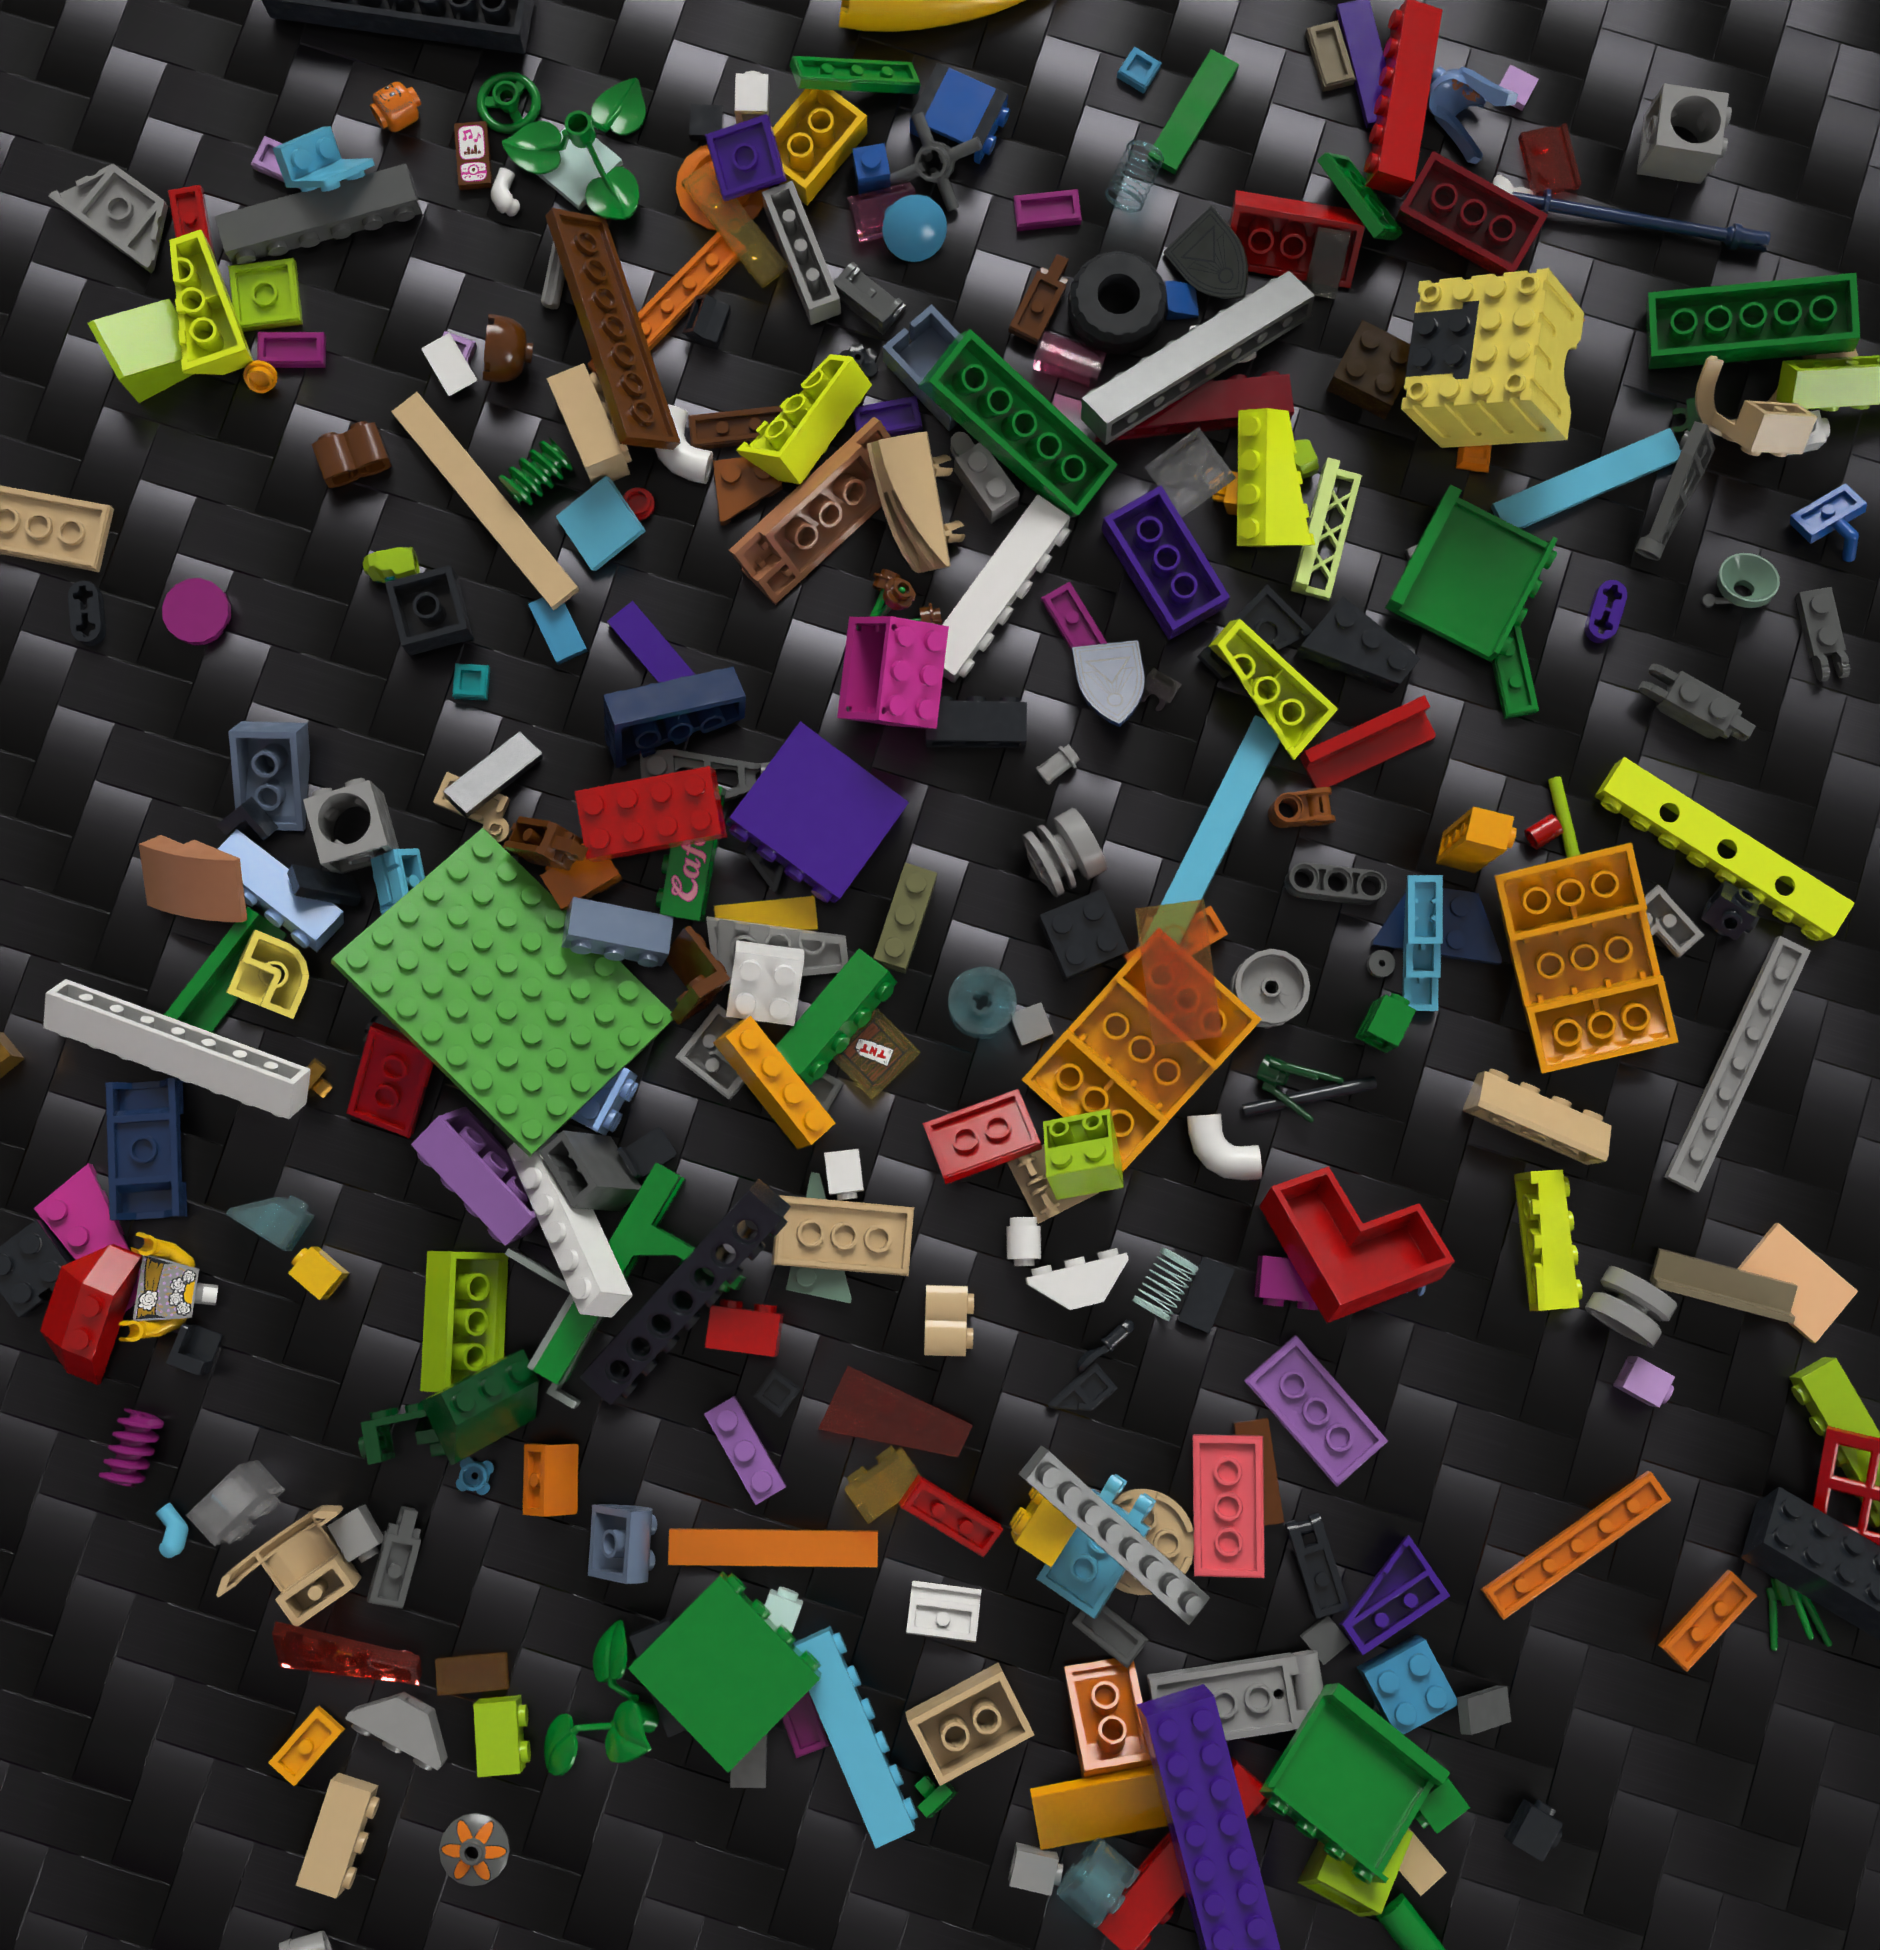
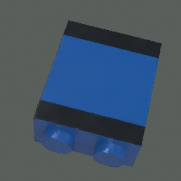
(962, 108)

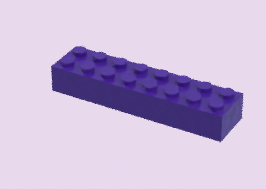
(1207, 1821)

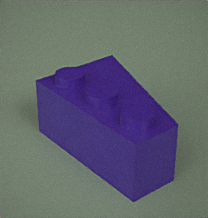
(1394, 1598)

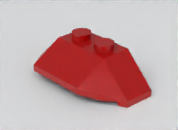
(88, 1308)

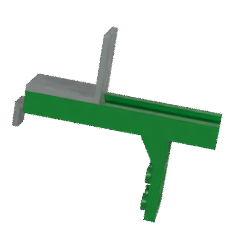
(633, 1238)

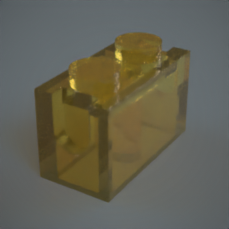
(883, 1484)

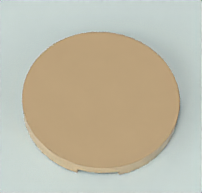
(1169, 1533)

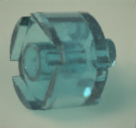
(972, 985)
(1097, 1882)

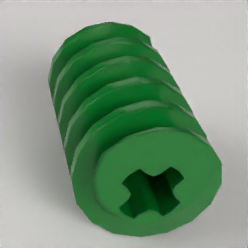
(536, 472)

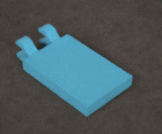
(1084, 1570)

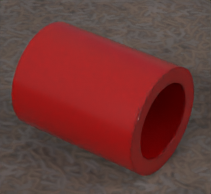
(1543, 831)

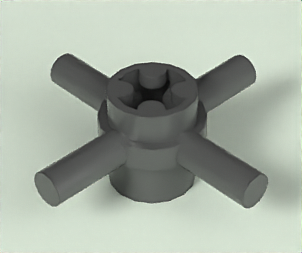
(947, 157)

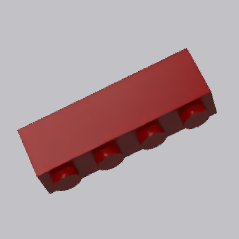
(1282, 233)

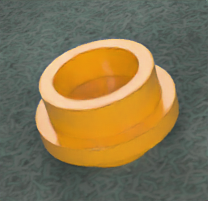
(260, 376)

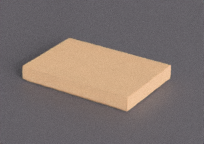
(1820, 1289)

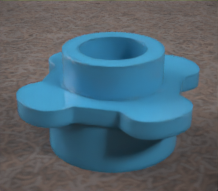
(465, 1479)

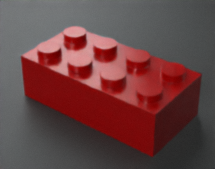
(651, 814)

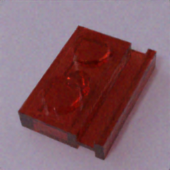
(1549, 160)

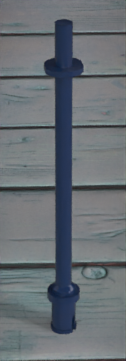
(1733, 236)

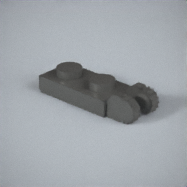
(1822, 632)

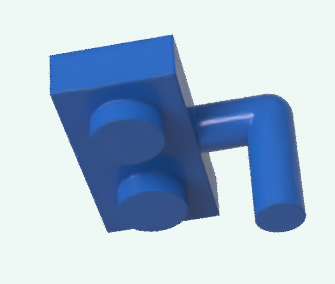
(1830, 514)

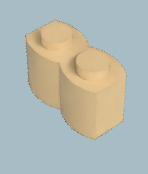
(947, 1320)

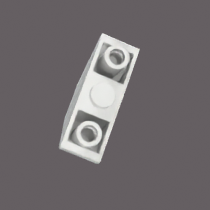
(1079, 1282)

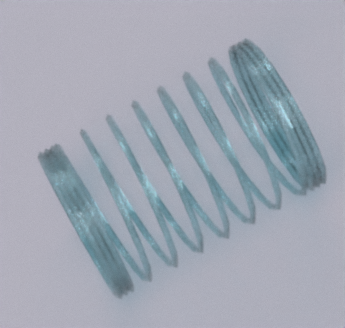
(1144, 144)

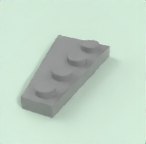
(822, 951)

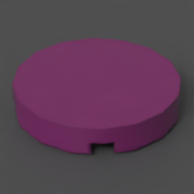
(196, 611)

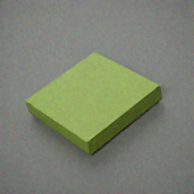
(266, 294)

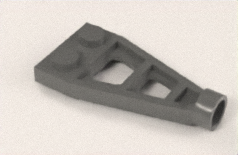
(1693, 460)
(672, 760)

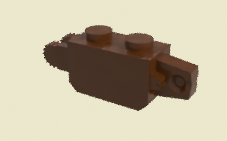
(544, 843)

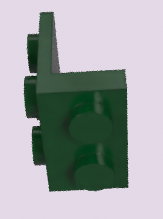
(377, 1438)

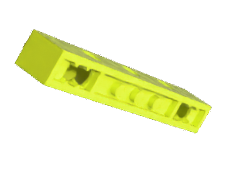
(1697, 834)

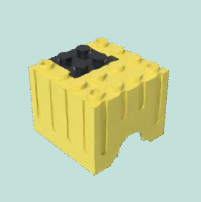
(1492, 359)

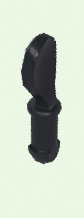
(1109, 1344)

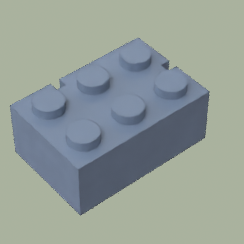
(913, 361)

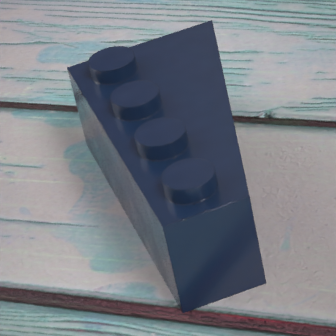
(670, 711)

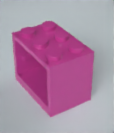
(893, 671)

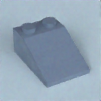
(273, 768)

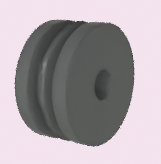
(1373, 964)

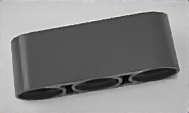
(1350, 877)

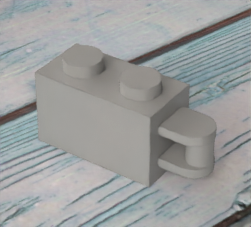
(983, 477)

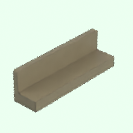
(1724, 1285)

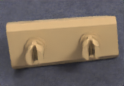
(910, 499)

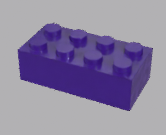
(1165, 562)

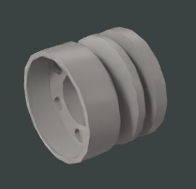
(1062, 853)

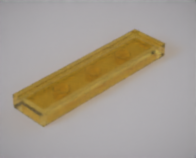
(735, 226)

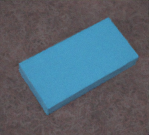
(558, 630)

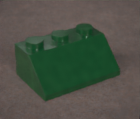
(483, 1406)

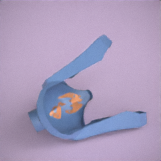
(1460, 89)

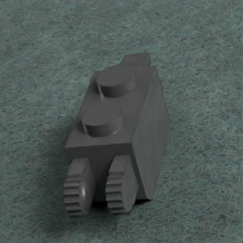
(1696, 705)

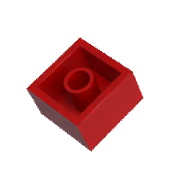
(744, 1329)

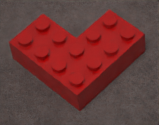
(1348, 1261)

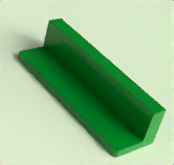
(205, 997)

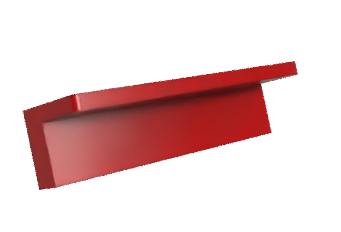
(1368, 744)

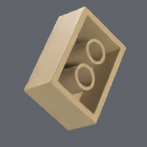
(590, 423)
(969, 1724)

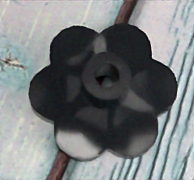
(866, 356)

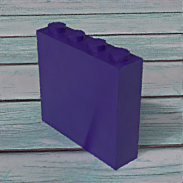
(816, 814)

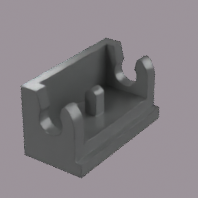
(868, 298)

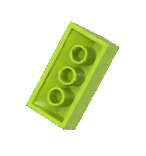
(462, 1315)

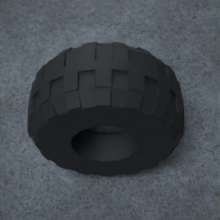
(1122, 274)

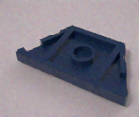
(1465, 929)

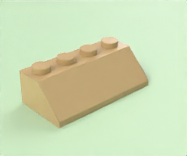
(1538, 1117)

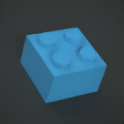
(1408, 1684)

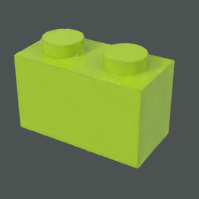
(501, 1736)

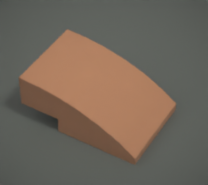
(192, 880)

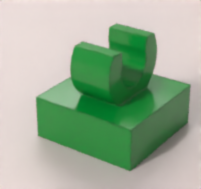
(935, 1796)

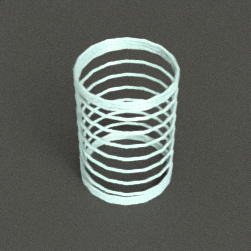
(1154, 1309)

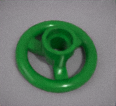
(502, 89)

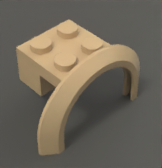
(1761, 425)
(302, 1565)

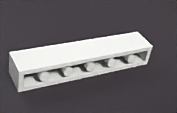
(1001, 582)
(574, 1239)

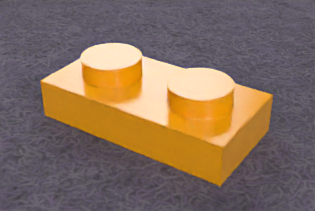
(306, 1745)

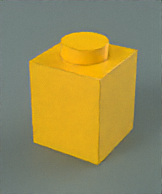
(317, 1272)

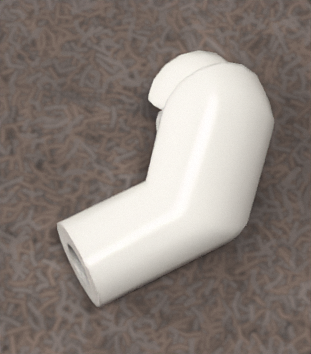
(502, 196)

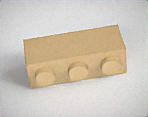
(338, 1835)

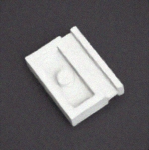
(943, 1611)

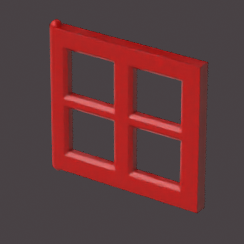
(1828, 1481)

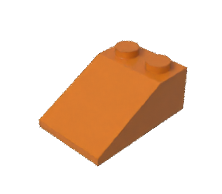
(1106, 1717)

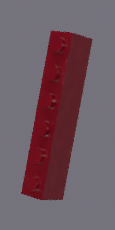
(1217, 405)

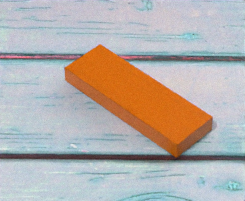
(1707, 1620)

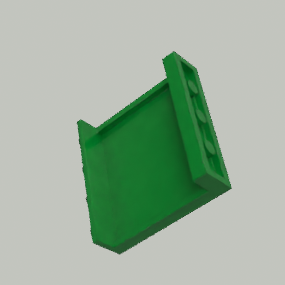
(1471, 577)
(726, 1670)
(1352, 1782)

